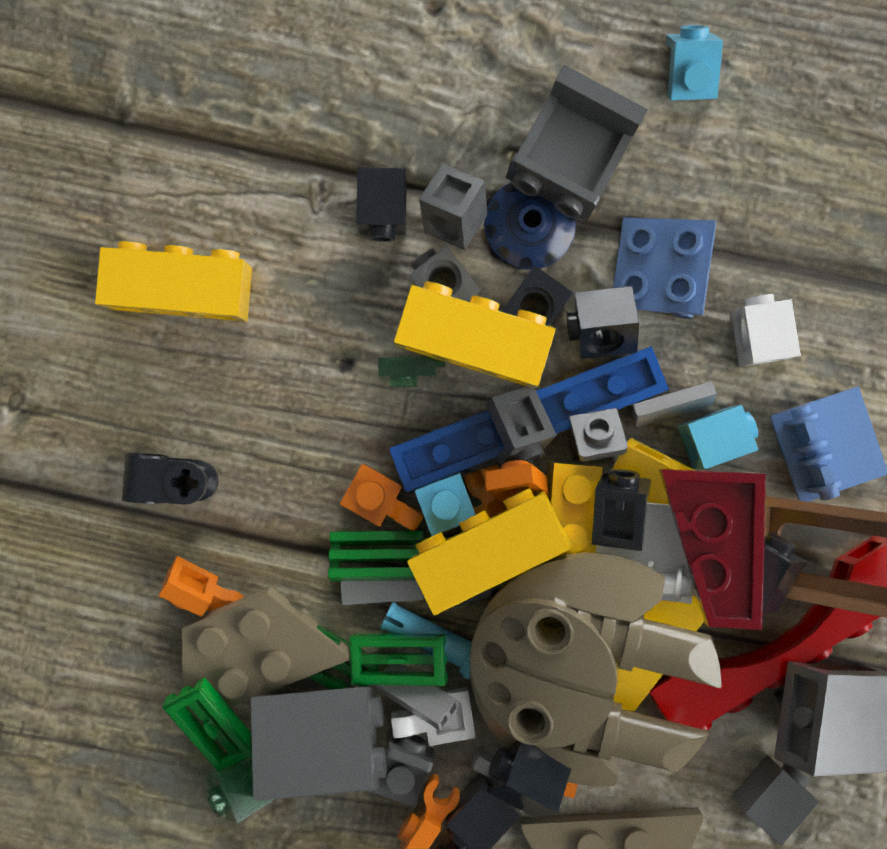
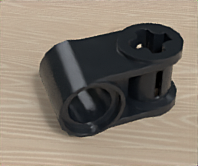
(162, 479)

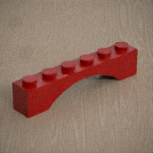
(766, 667)

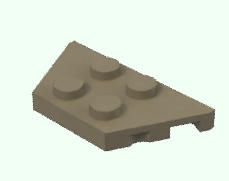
(255, 647)
(615, 830)

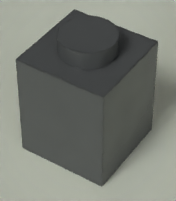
(776, 798)

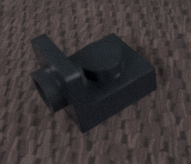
(620, 510)

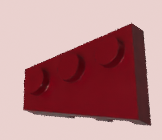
(722, 540)

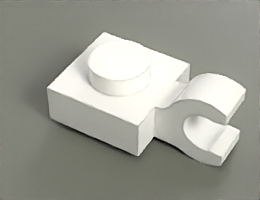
(457, 728)

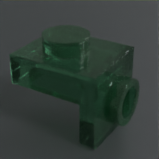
(406, 371)
(233, 792)

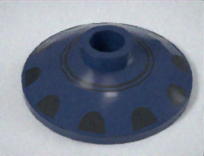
(520, 244)

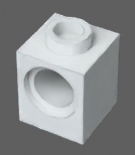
(765, 331)

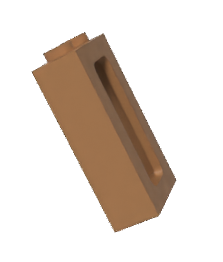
(823, 589)

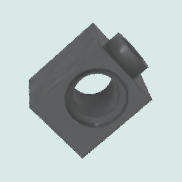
(453, 206)
(444, 261)

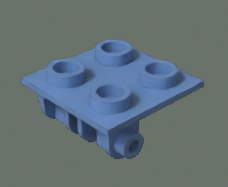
(666, 263)
(829, 445)

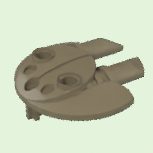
(574, 668)

